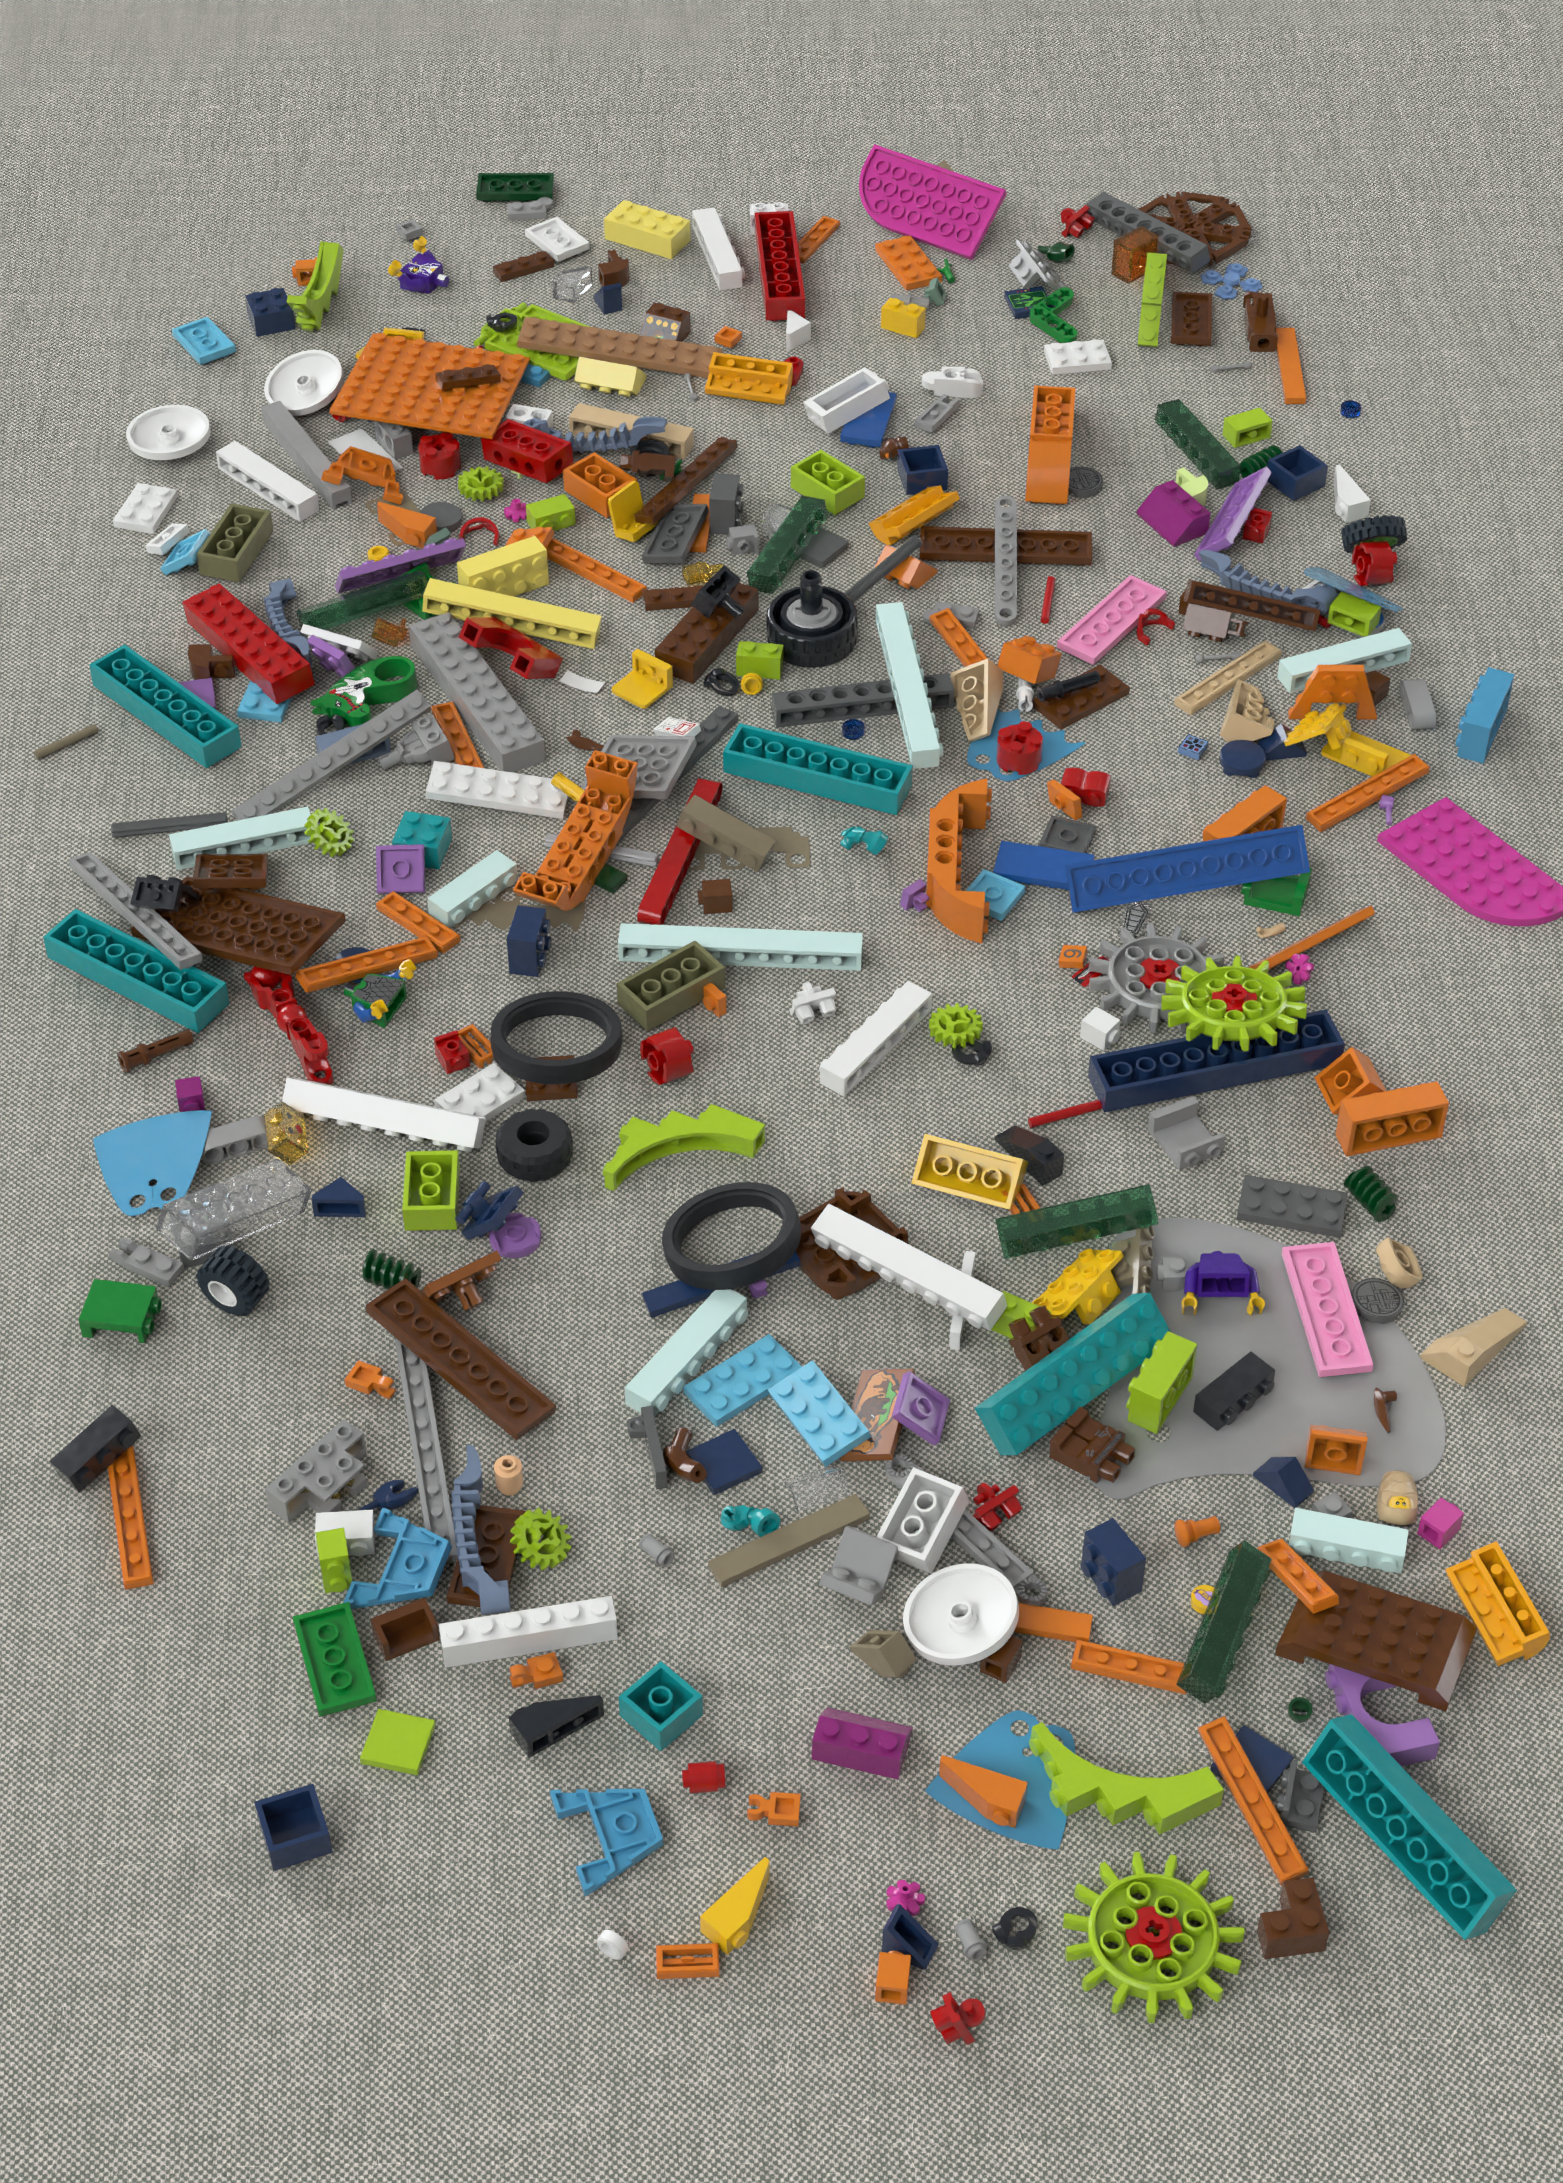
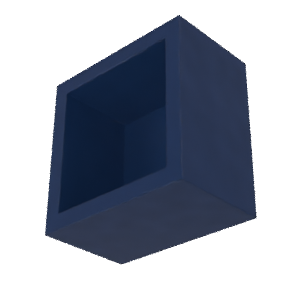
(269, 312)
(922, 468)
(1297, 472)
(528, 941)
(1113, 1562)
(293, 1827)

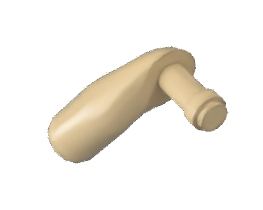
(1269, 932)

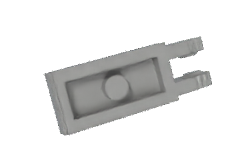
(936, 413)
(147, 1262)

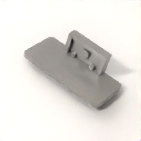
(1030, 265)

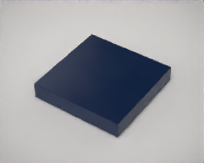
(725, 1461)
(1263, 1755)

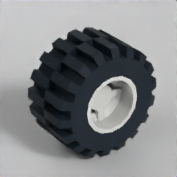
(233, 1281)

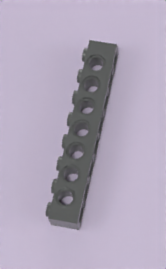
(1124, 218)
(851, 701)

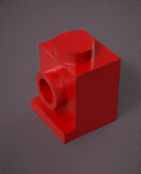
(1257, 525)
(451, 1052)

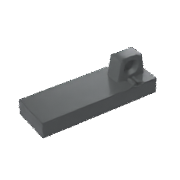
(645, 1427)

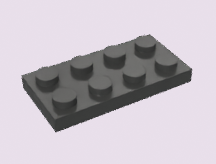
(675, 534)
(1292, 1206)

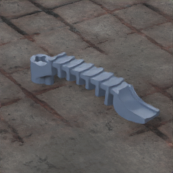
(641, 428)
(1237, 579)
(274, 604)
(465, 1501)

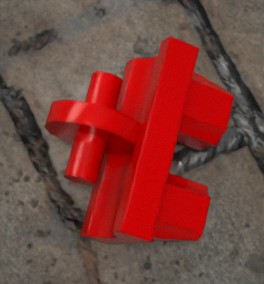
(1076, 221)
(1006, 1501)
(955, 2019)

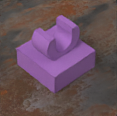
(914, 896)

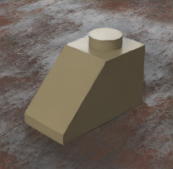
(885, 1652)

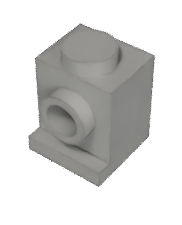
(743, 539)

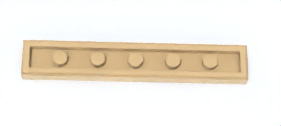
(1226, 678)

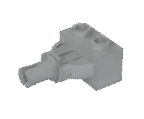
(421, 744)

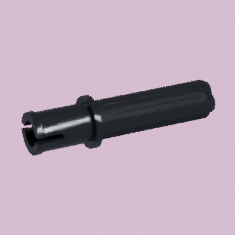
(1059, 688)

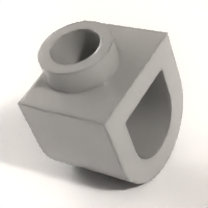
(1172, 1273)

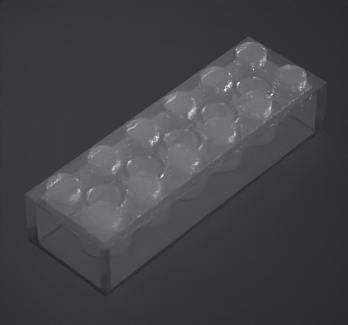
(233, 1209)

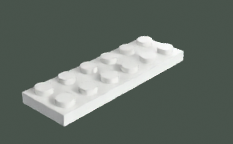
(495, 790)

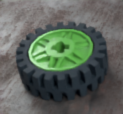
(1374, 529)

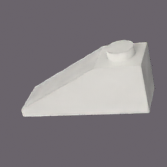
(1350, 500)

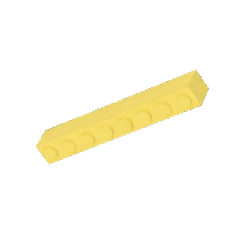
(521, 614)

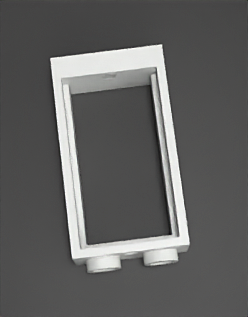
(847, 400)

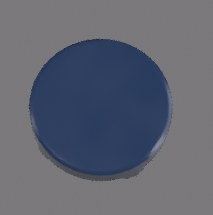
(1242, 758)

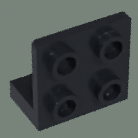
(161, 894)

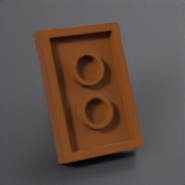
(462, 1282)

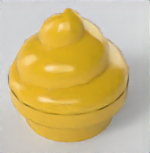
(751, 683)

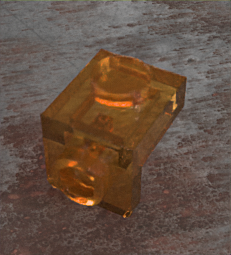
(389, 632)

